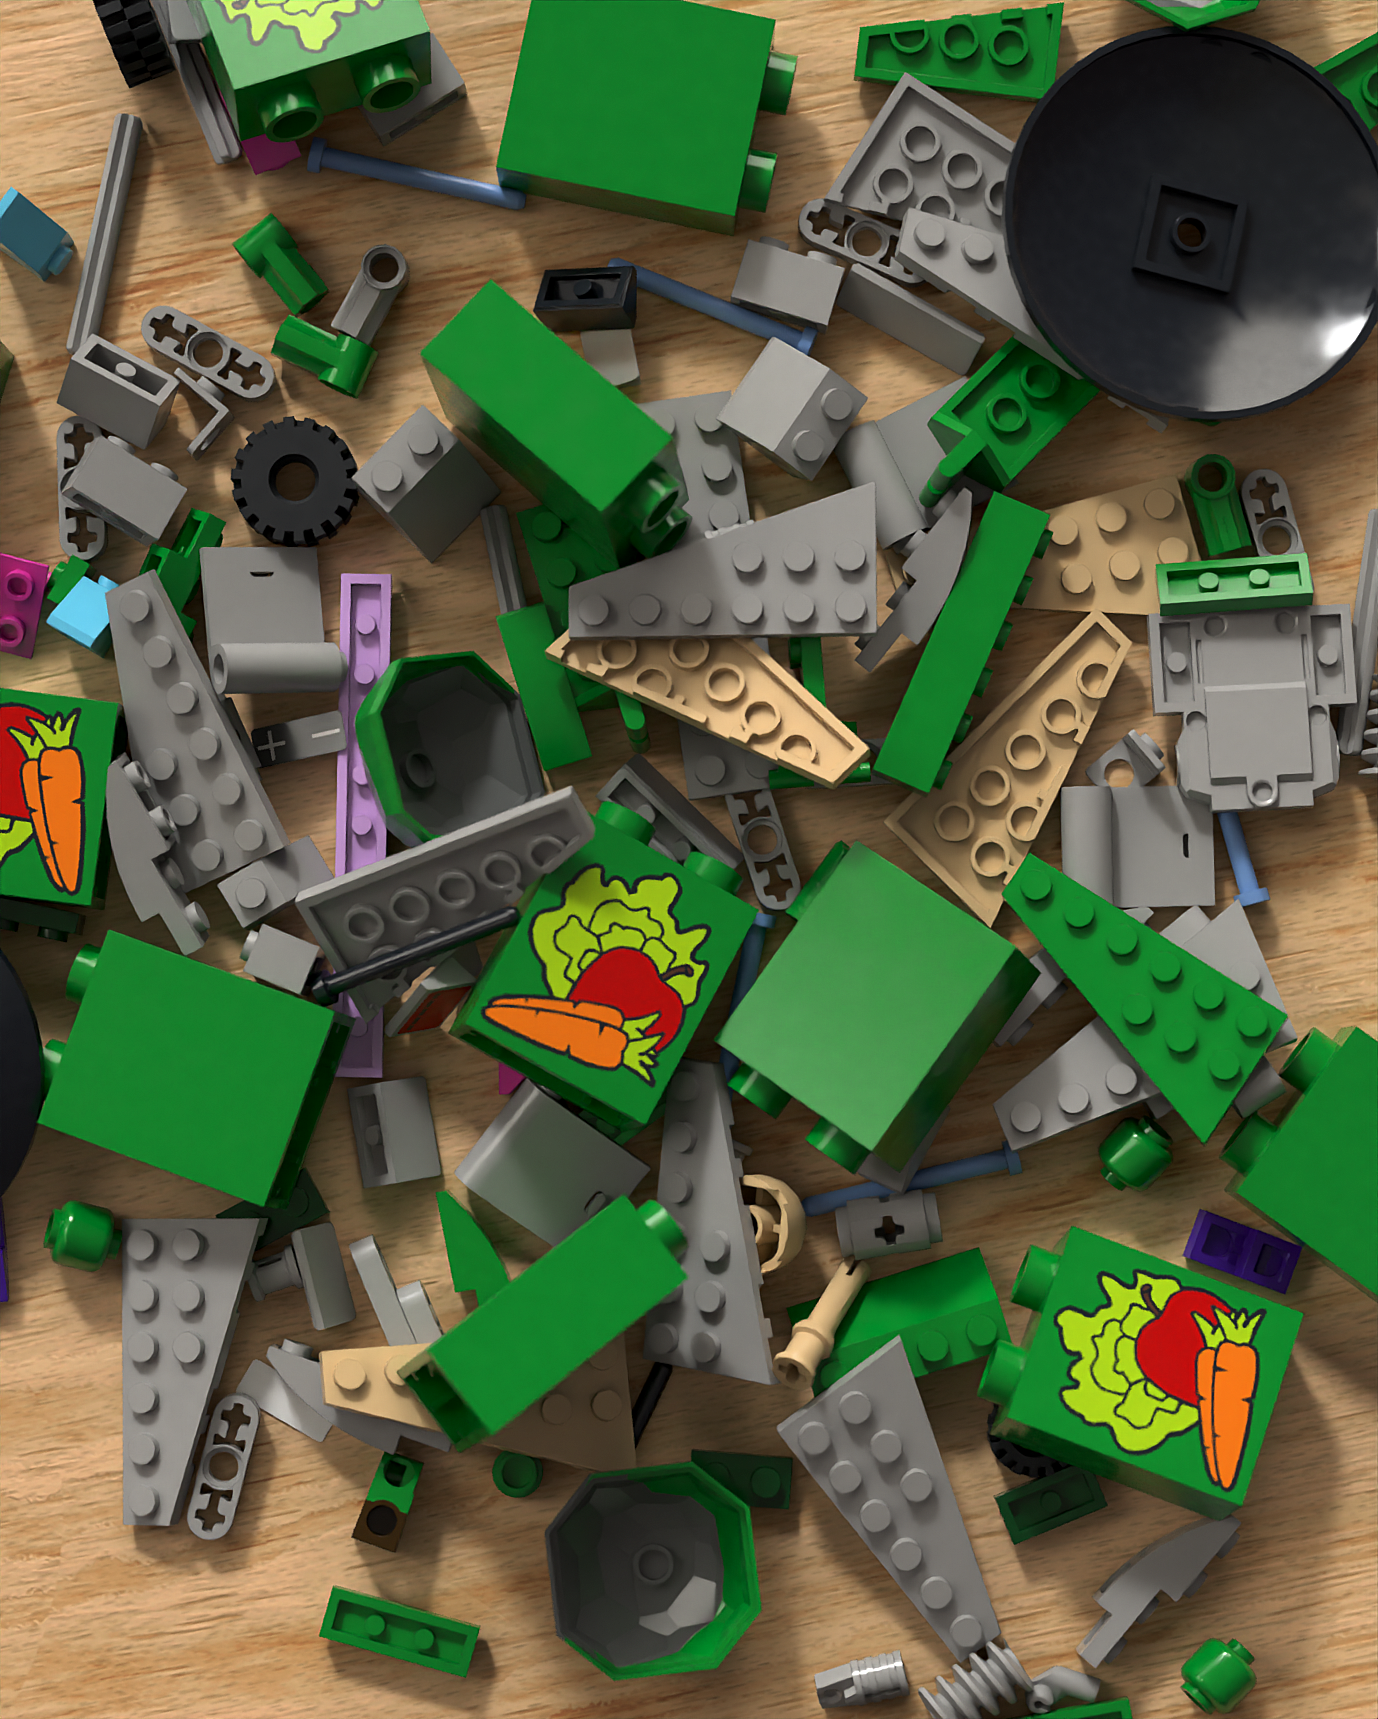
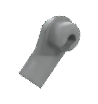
(1057, 1684)

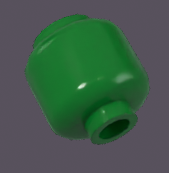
(1135, 1153)
(82, 1236)
(1218, 1675)

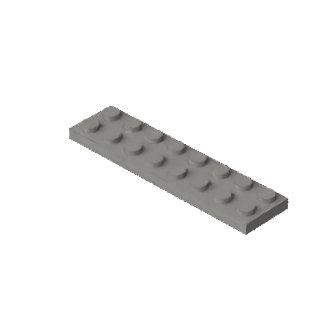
(716, 500)

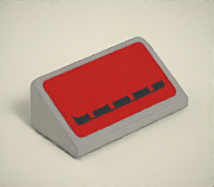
(432, 999)

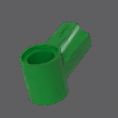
(274, 256)
(337, 361)
(1218, 511)

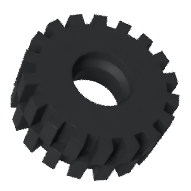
(135, 39)
(300, 520)

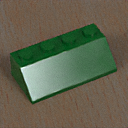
(938, 1310)

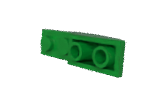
(181, 565)

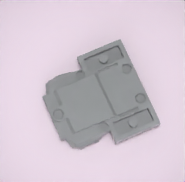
(1254, 702)

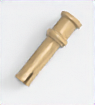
(814, 1337)

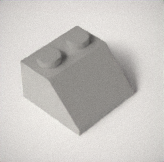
(792, 409)

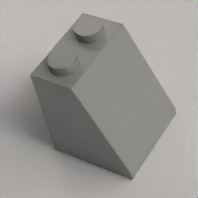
(426, 484)

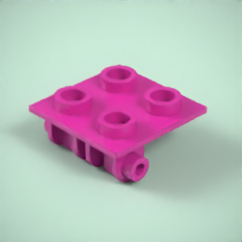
(21, 603)

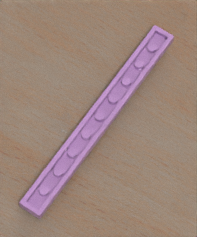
(359, 827)

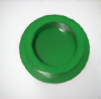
(517, 1474)

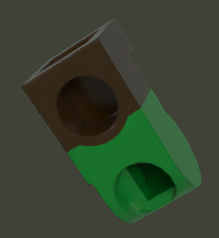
(388, 1502)

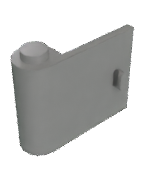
(901, 458)
(264, 628)
(1133, 842)
(547, 1164)

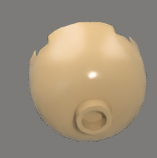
(776, 1220)

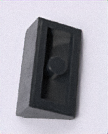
(588, 299)

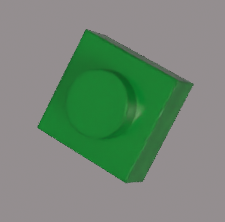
(67, 576)

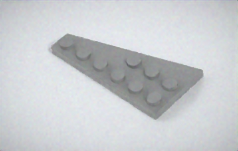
(769, 579)
(1096, 1074)
(717, 1313)

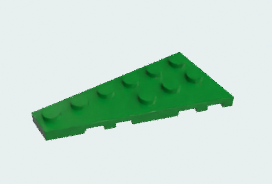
(1167, 1008)

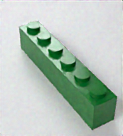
(961, 644)

